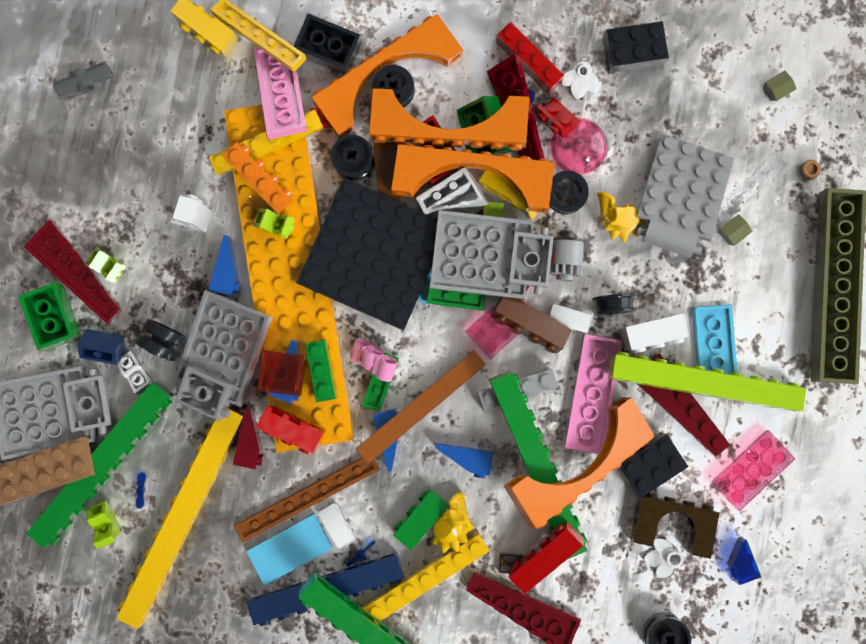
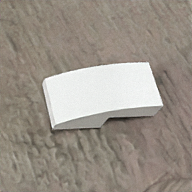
(571, 318)
(134, 372)
(336, 525)

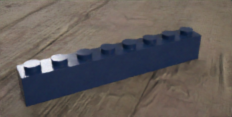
(348, 581)

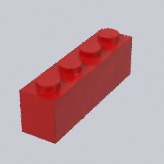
(532, 59)
(546, 557)

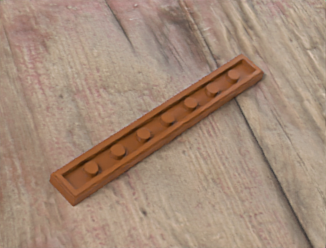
(420, 407)
(305, 498)

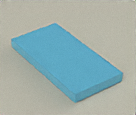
(715, 338)
(289, 549)

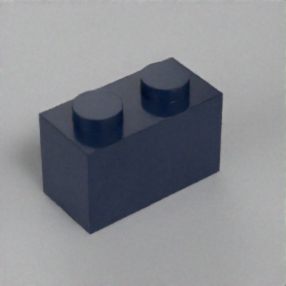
(101, 346)

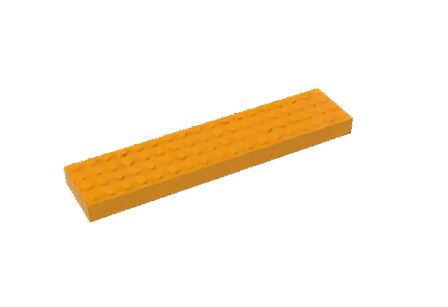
(275, 268)

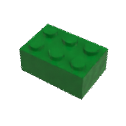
(49, 316)

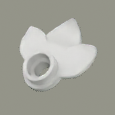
(581, 83)
(661, 558)

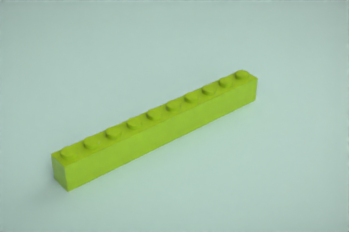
(707, 383)

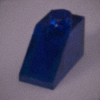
(742, 563)

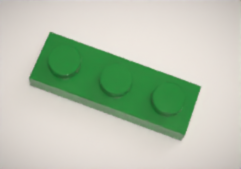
(455, 299)
(377, 391)

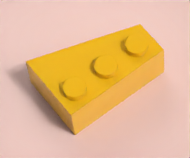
(204, 27)

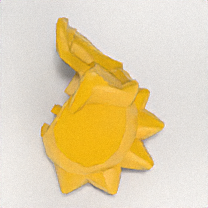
(617, 219)
(453, 525)

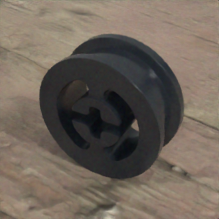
(382, 78)
(580, 198)
(614, 304)

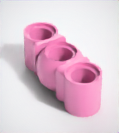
(373, 359)

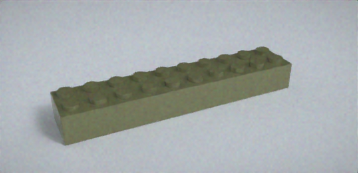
(838, 286)

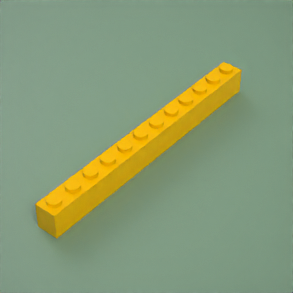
(179, 519)

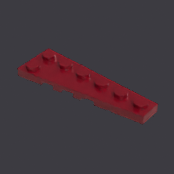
(509, 80)
(65, 263)
(689, 415)
(534, 615)

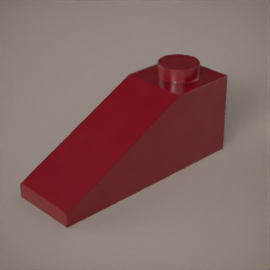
(249, 444)

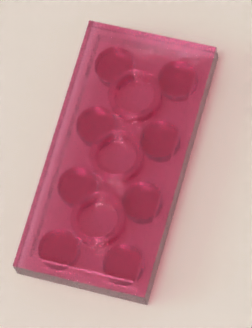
(753, 470)

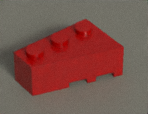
(290, 429)

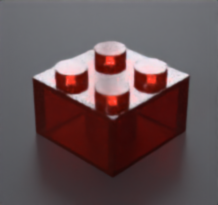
(282, 373)

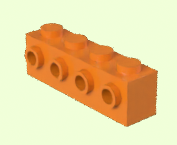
(258, 178)

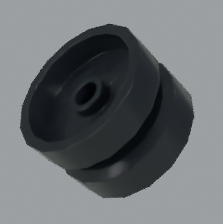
(348, 147)
(159, 342)
(663, 625)

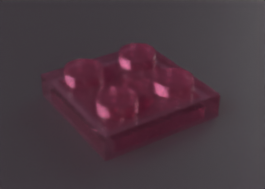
(490, 335)

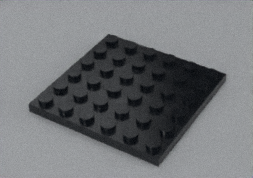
(371, 254)

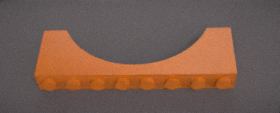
(427, 41)
(395, 124)
(419, 164)
(625, 435)

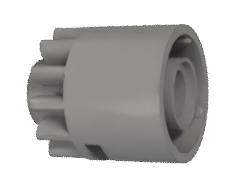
(566, 259)

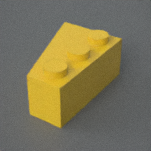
(504, 190)

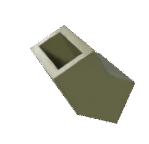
(779, 86)
(735, 230)

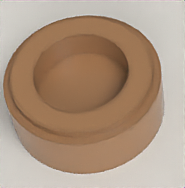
(810, 169)

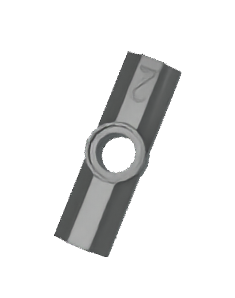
(82, 80)

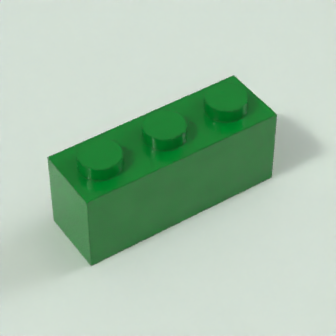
(321, 370)
(420, 518)

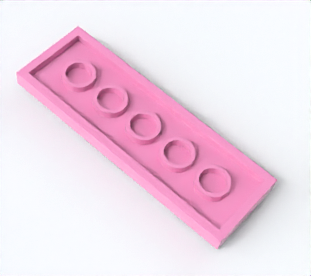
(279, 97)
(592, 395)

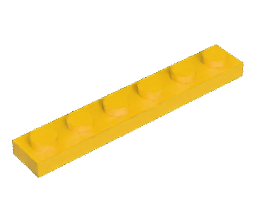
(258, 34)
(261, 145)

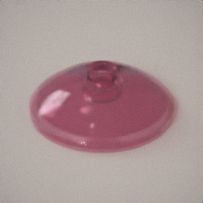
(578, 158)

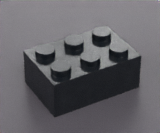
(328, 44)
(635, 47)
(652, 465)

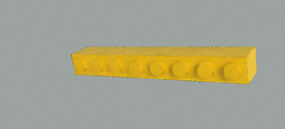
(426, 577)

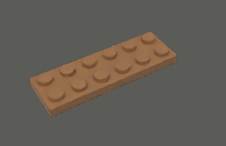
(45, 470)

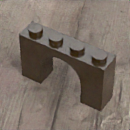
(702, 522)

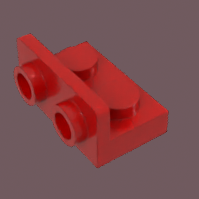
(558, 117)

